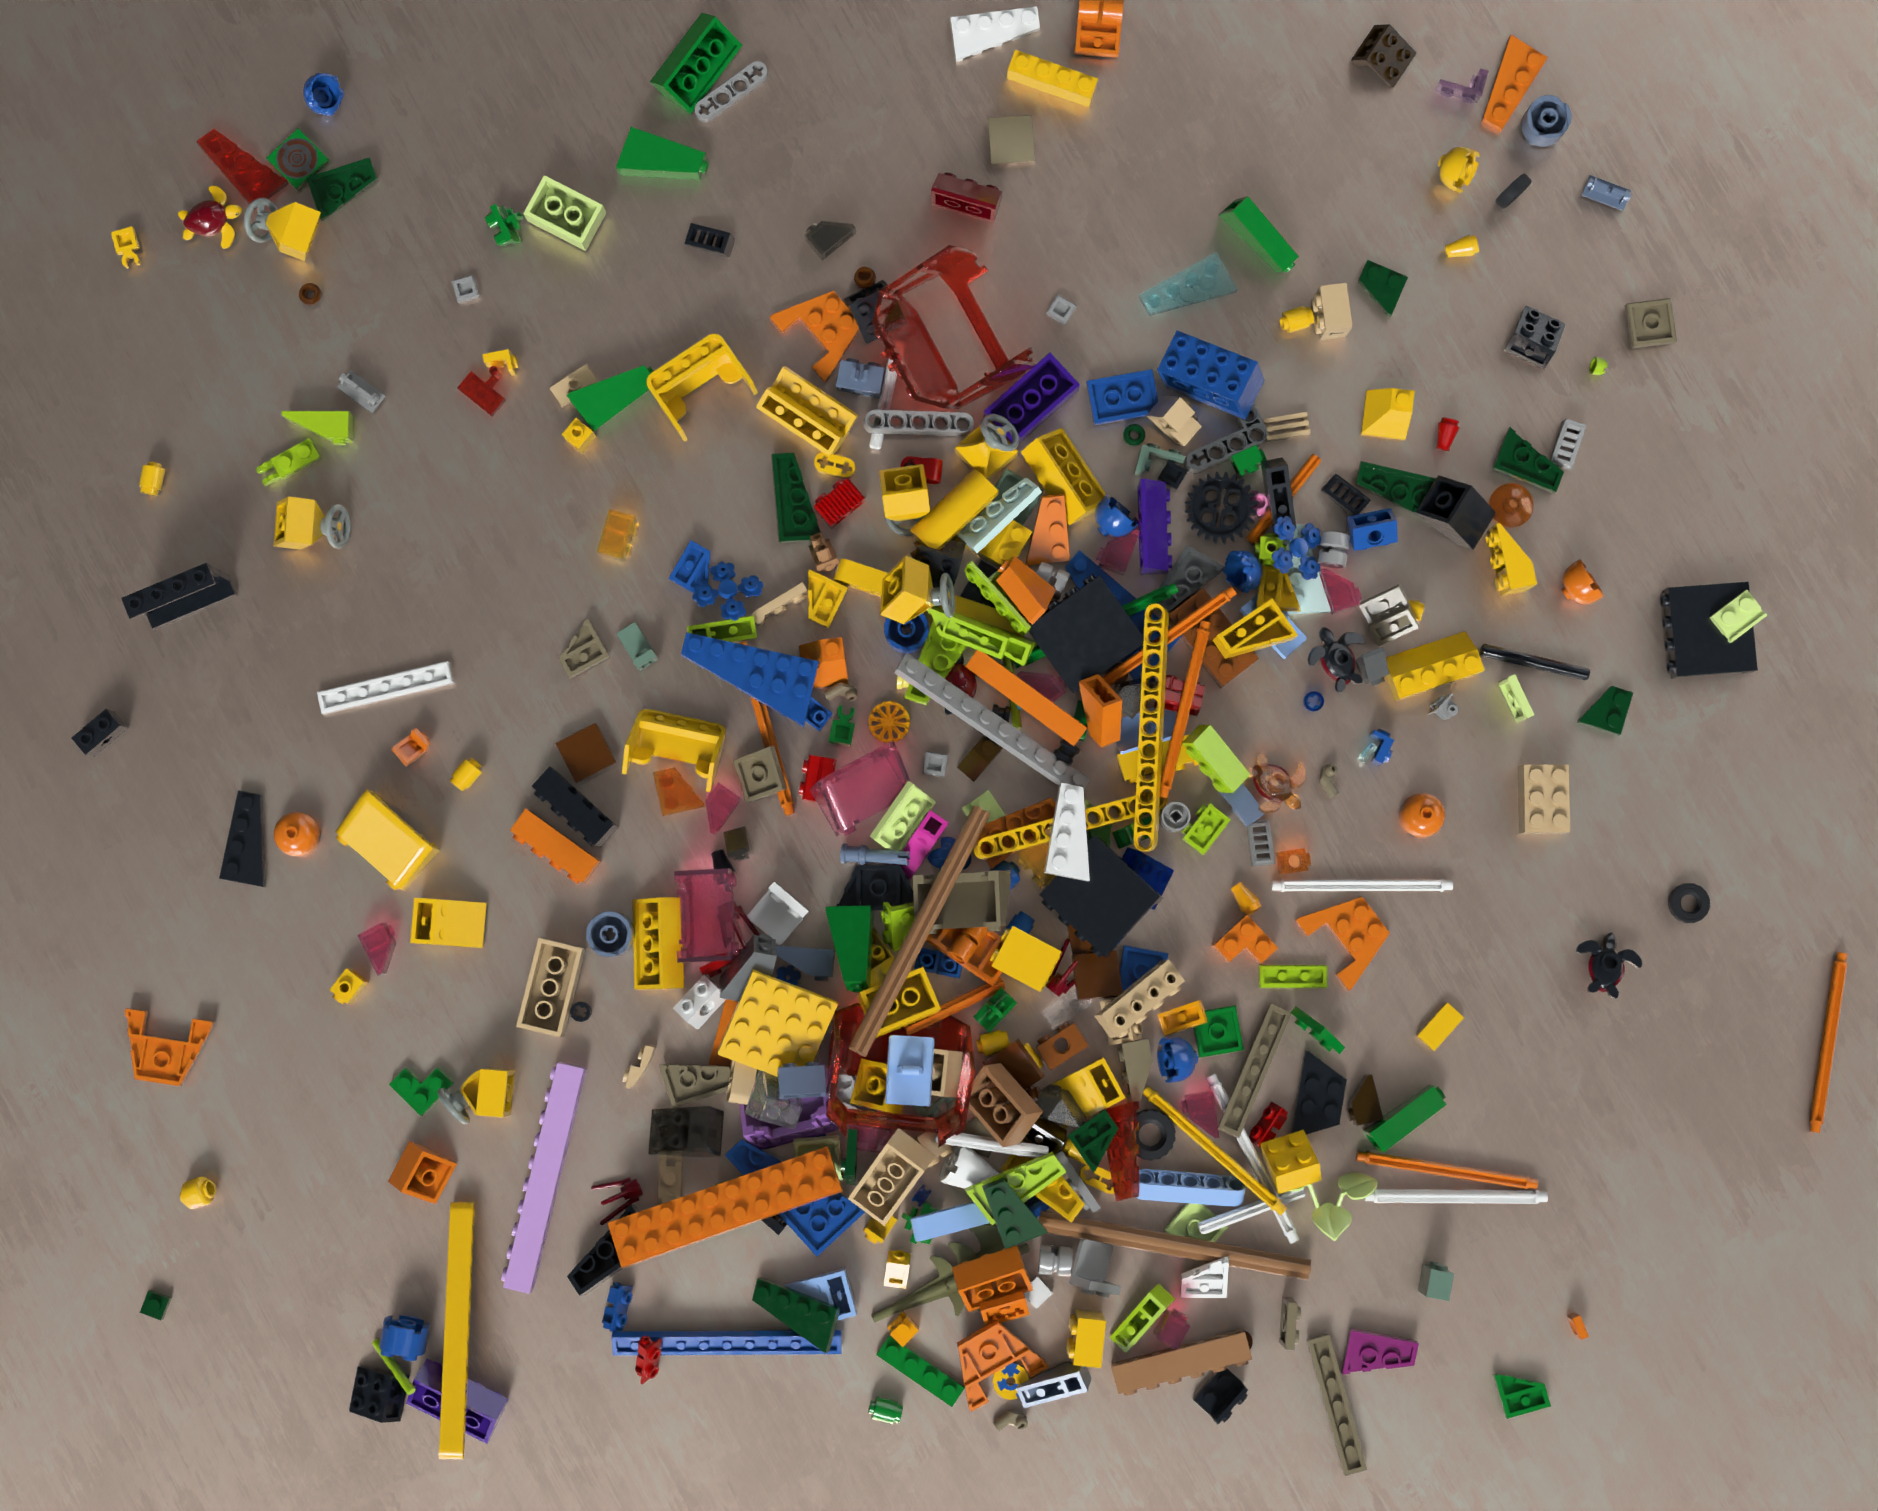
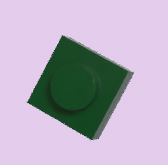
(155, 1305)

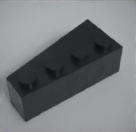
(575, 807)

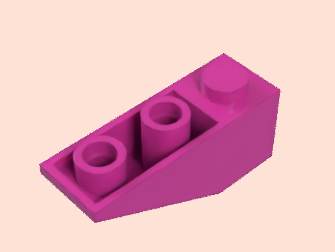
(923, 841)

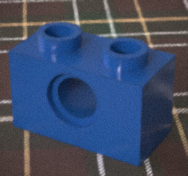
(1372, 529)

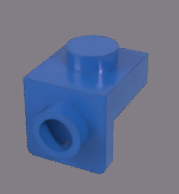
(1383, 752)

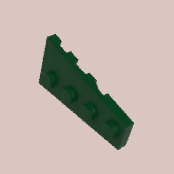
(793, 508)
(802, 1313)

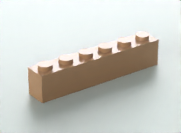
(1189, 1360)

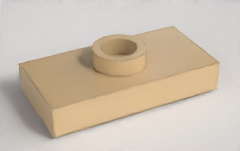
(578, 379)

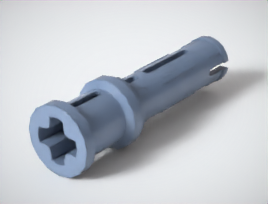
(864, 855)

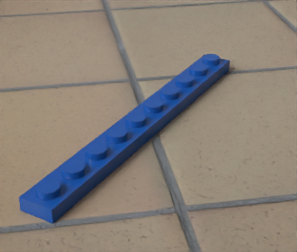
(722, 1343)

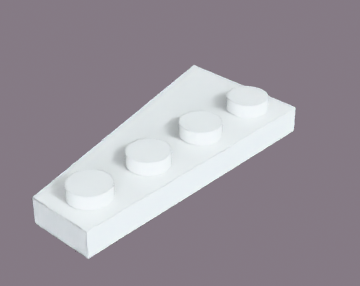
(991, 29)
(1068, 839)

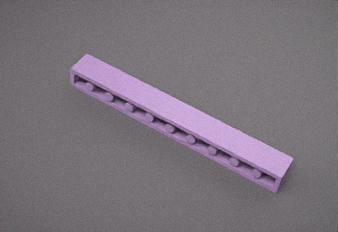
(544, 1177)

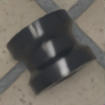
(1004, 713)
(1066, 751)

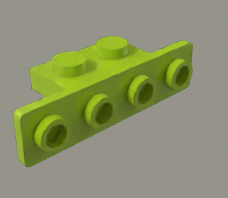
(993, 591)

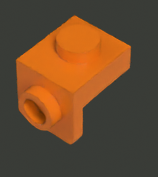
(411, 747)

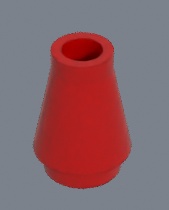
(1447, 432)

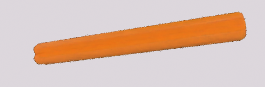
(1296, 483)
(955, 1005)

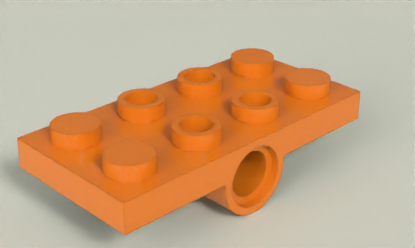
(1099, 27)
(970, 948)

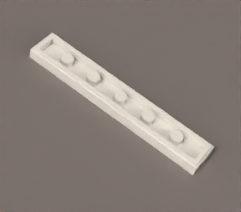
(385, 687)

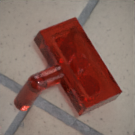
(483, 393)

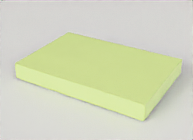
(903, 818)

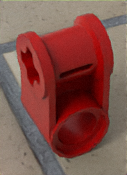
(932, 467)

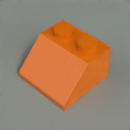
(422, 1172)

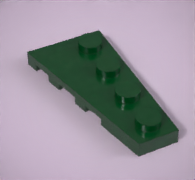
(1394, 485)

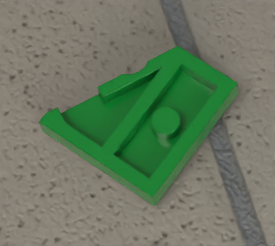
(1520, 1395)

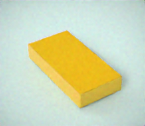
(1440, 1026)

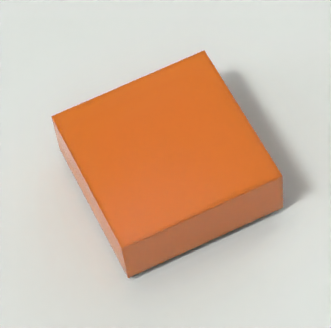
(1577, 1326)

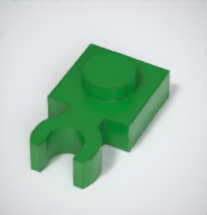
(841, 729)

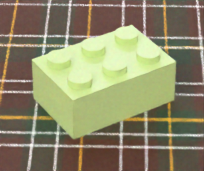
(564, 213)

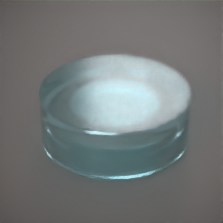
(1367, 753)

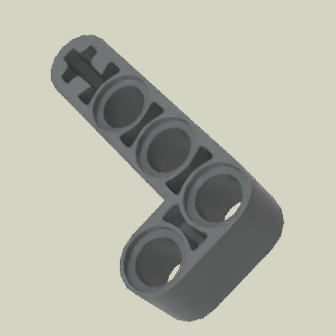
(1224, 446)

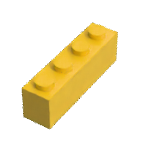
(1052, 78)
(1128, 761)

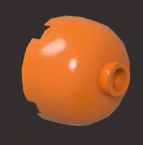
(1580, 584)
(1422, 815)
(297, 834)

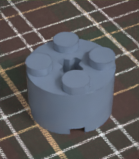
(1547, 132)
(600, 942)

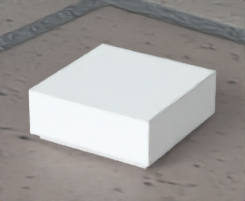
(1039, 1293)

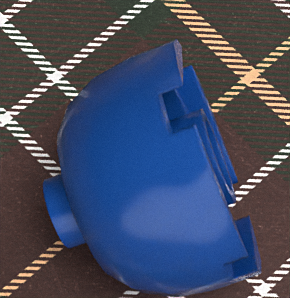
(1114, 518)
(1176, 1059)

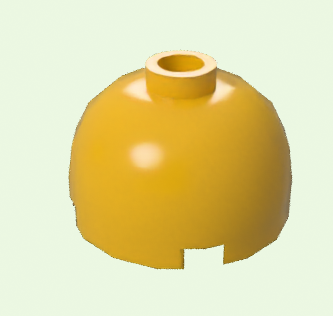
(1458, 167)

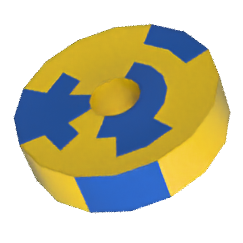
(1006, 1390)

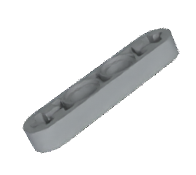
(728, 88)

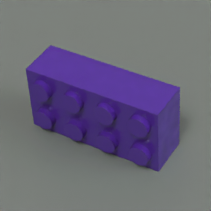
(1034, 397)

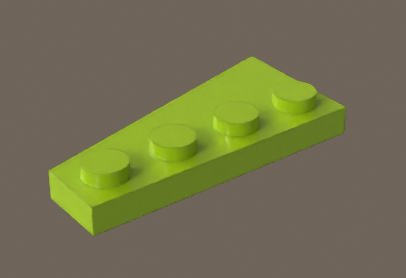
(940, 656)
(1024, 1179)

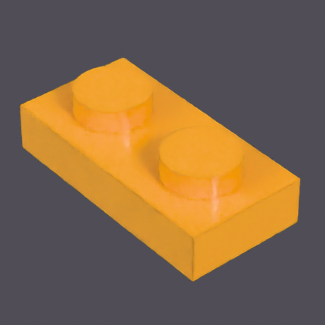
(1182, 1018)

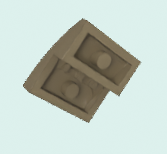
(1011, 139)
(1389, 615)

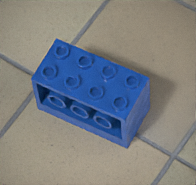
(1211, 374)

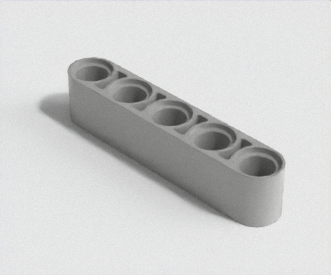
(927, 417)

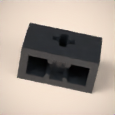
(99, 733)

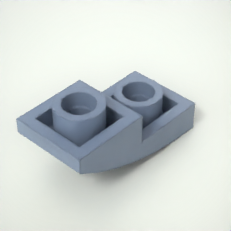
(1243, 805)

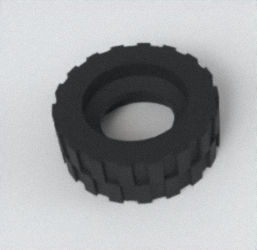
(1167, 1134)

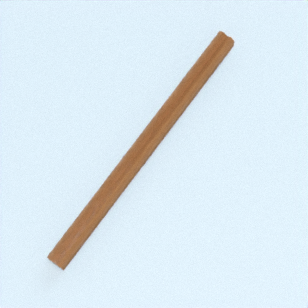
(919, 931)
(1176, 1245)

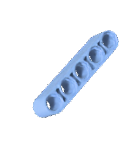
(1190, 1187)
(947, 1221)

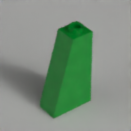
(658, 157)
(1259, 234)
(608, 397)
(853, 939)
(1405, 1118)

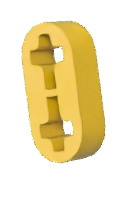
(833, 470)
(1097, 1183)

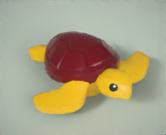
(211, 217)

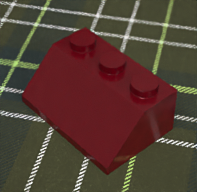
(966, 196)

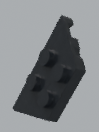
(877, 884)
(1318, 1096)

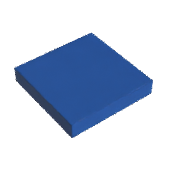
(1136, 963)

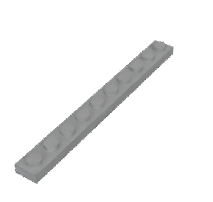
(988, 723)

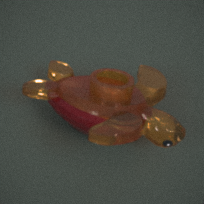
(1276, 784)

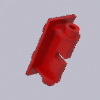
(1272, 1116)
(648, 1358)

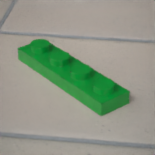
(920, 1371)

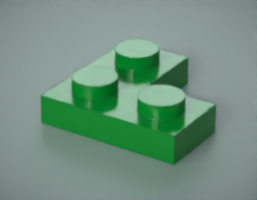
(1317, 1031)
(418, 1094)

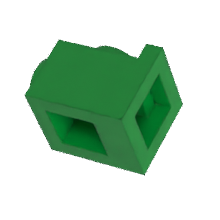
(1247, 461)

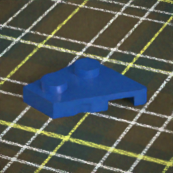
(692, 567)

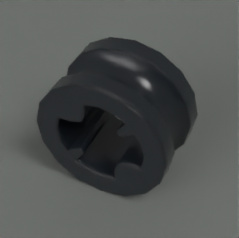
(582, 1005)

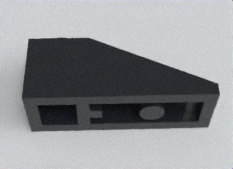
(1278, 489)

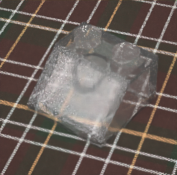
(766, 1105)

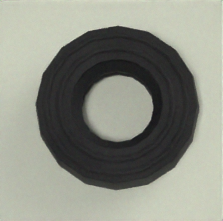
(1513, 191)
(1701, 896)

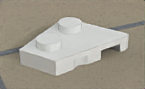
(1206, 1281)

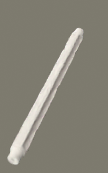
(1362, 885)
(1254, 1161)
(1457, 1196)

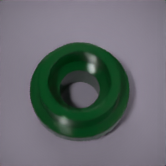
(1134, 428)

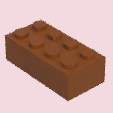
(1218, 667)

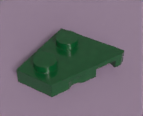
(1383, 285)
(1609, 711)
(1094, 1138)

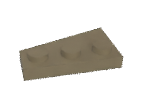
(694, 1082)

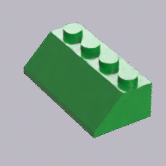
(696, 62)

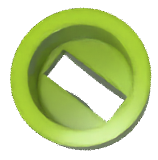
(1597, 366)

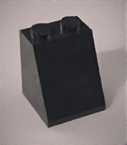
(1456, 511)

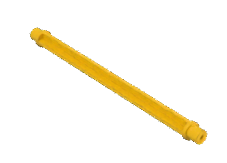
(1216, 1152)

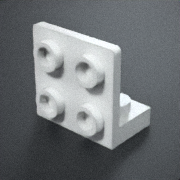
(777, 913)

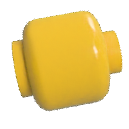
(197, 1192)

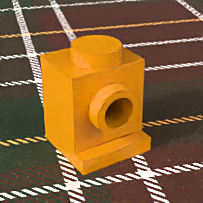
(903, 1328)

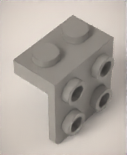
(1092, 1267)

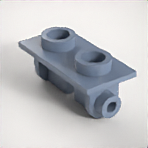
(1606, 193)

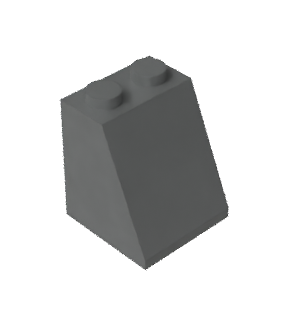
(758, 955)

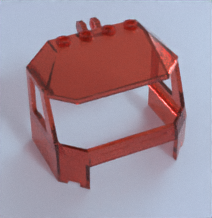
(912, 347)
(947, 1034)

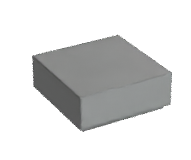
(465, 289)
(1061, 310)
(935, 764)

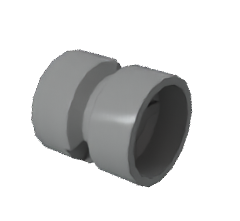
(1333, 550)
(1047, 571)
(1174, 817)
(1055, 1260)

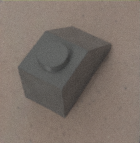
(1373, 666)

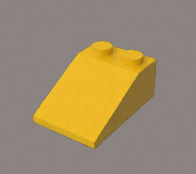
(1004, 545)

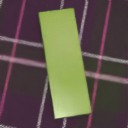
(1292, 976)

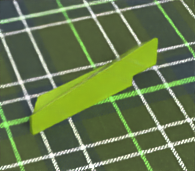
(982, 636)

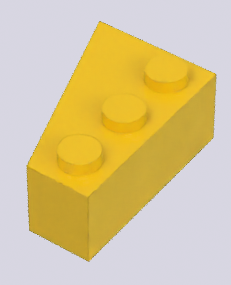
(1256, 631)

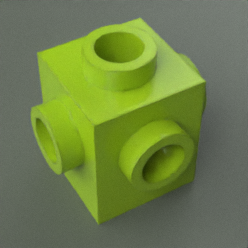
(1263, 553)

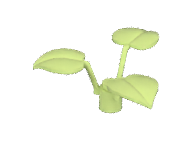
(1334, 1219)

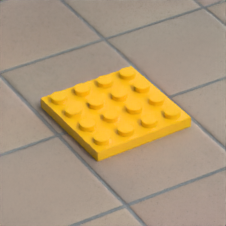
(776, 1024)

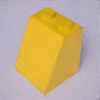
(1025, 958)

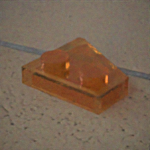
(675, 793)

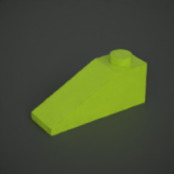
(330, 425)
(727, 630)
(1142, 1318)

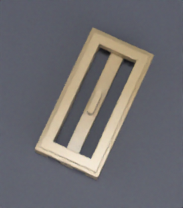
(1305, 422)

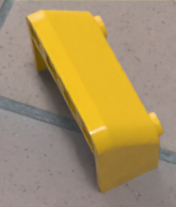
(690, 371)
(675, 739)

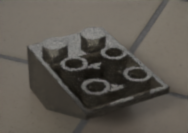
(686, 1132)

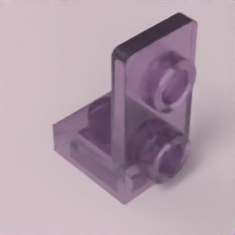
(1467, 94)

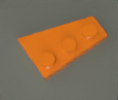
(1050, 532)

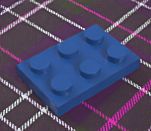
(1122, 397)

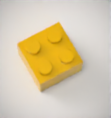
(1291, 1161)

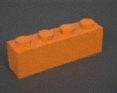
(555, 846)

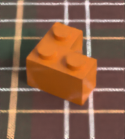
(1246, 935)

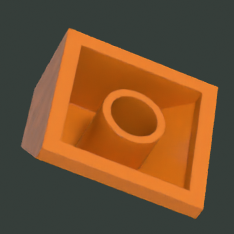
(831, 660)

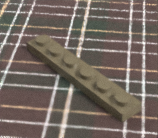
(1254, 1070)
(1336, 1404)

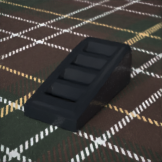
(723, 244)
(1347, 507)

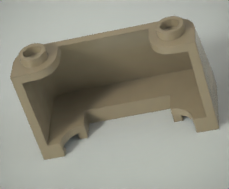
(974, 901)

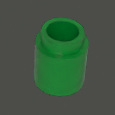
(885, 1410)

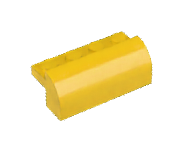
(807, 411)
(954, 511)

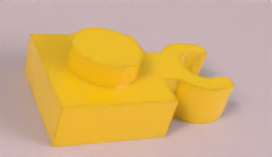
(125, 244)

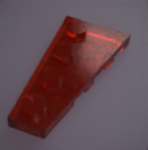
(240, 168)
(1124, 1150)

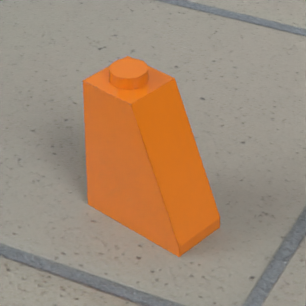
(1025, 588)
(1101, 710)

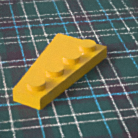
(1057, 1195)

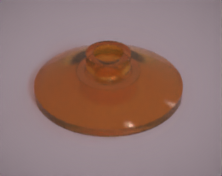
(1507, 515)

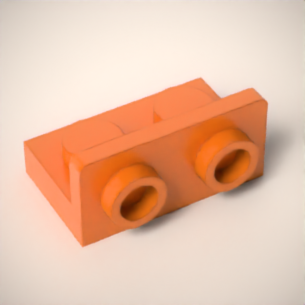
(1004, 1308)

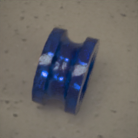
(1311, 695)
(921, 1195)

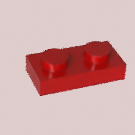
(714, 968)

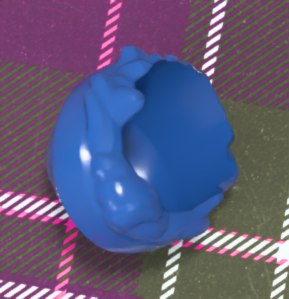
(323, 93)
(1243, 570)

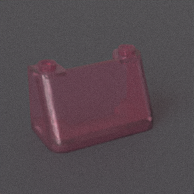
(861, 788)
(707, 915)

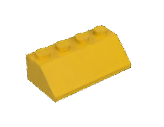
(1064, 472)
(1433, 665)
(656, 943)

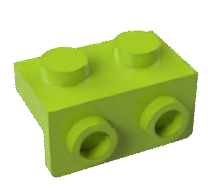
(1205, 829)
(897, 923)

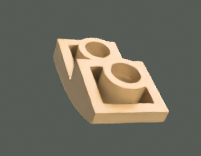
(636, 1072)

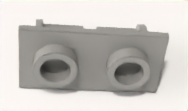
(360, 391)
(1444, 707)

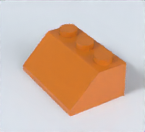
(991, 1277)

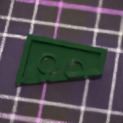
(340, 185)

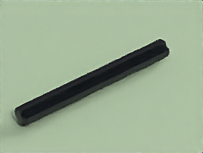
(1534, 662)

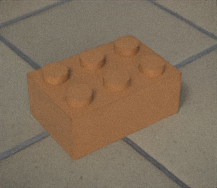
(1002, 1105)

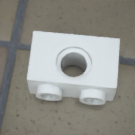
(699, 1002)

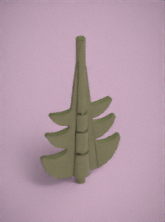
(945, 1283)

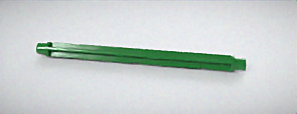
(1131, 608)

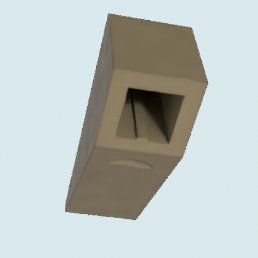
(1137, 1065)

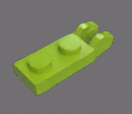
(290, 462)

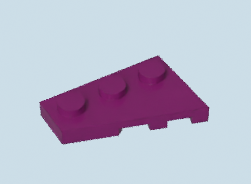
(1376, 1351)

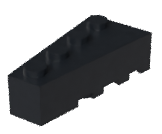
(599, 1263)

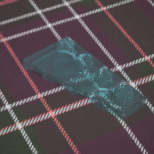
(1193, 285)

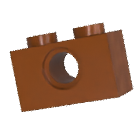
(1074, 1040)

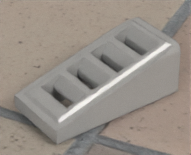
(1571, 425)
(1270, 850)

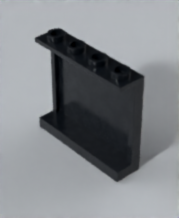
(180, 595)
(1085, 632)
(1693, 639)
(1104, 906)

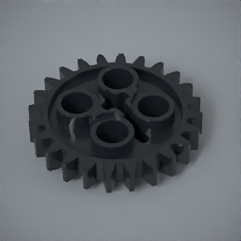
(1241, 510)

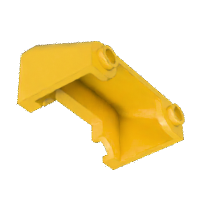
(385, 840)

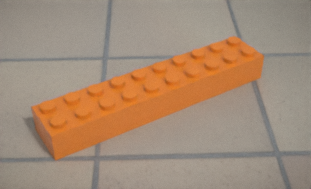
(725, 1207)

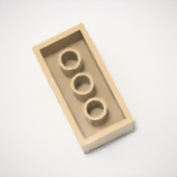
(551, 987)
(891, 1176)

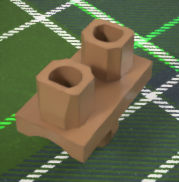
(823, 553)

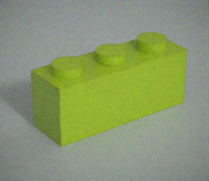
(1215, 759)

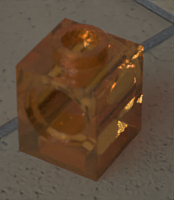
(1283, 861)

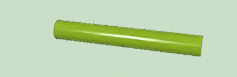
(395, 1369)

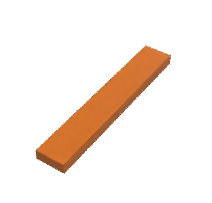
(1026, 697)

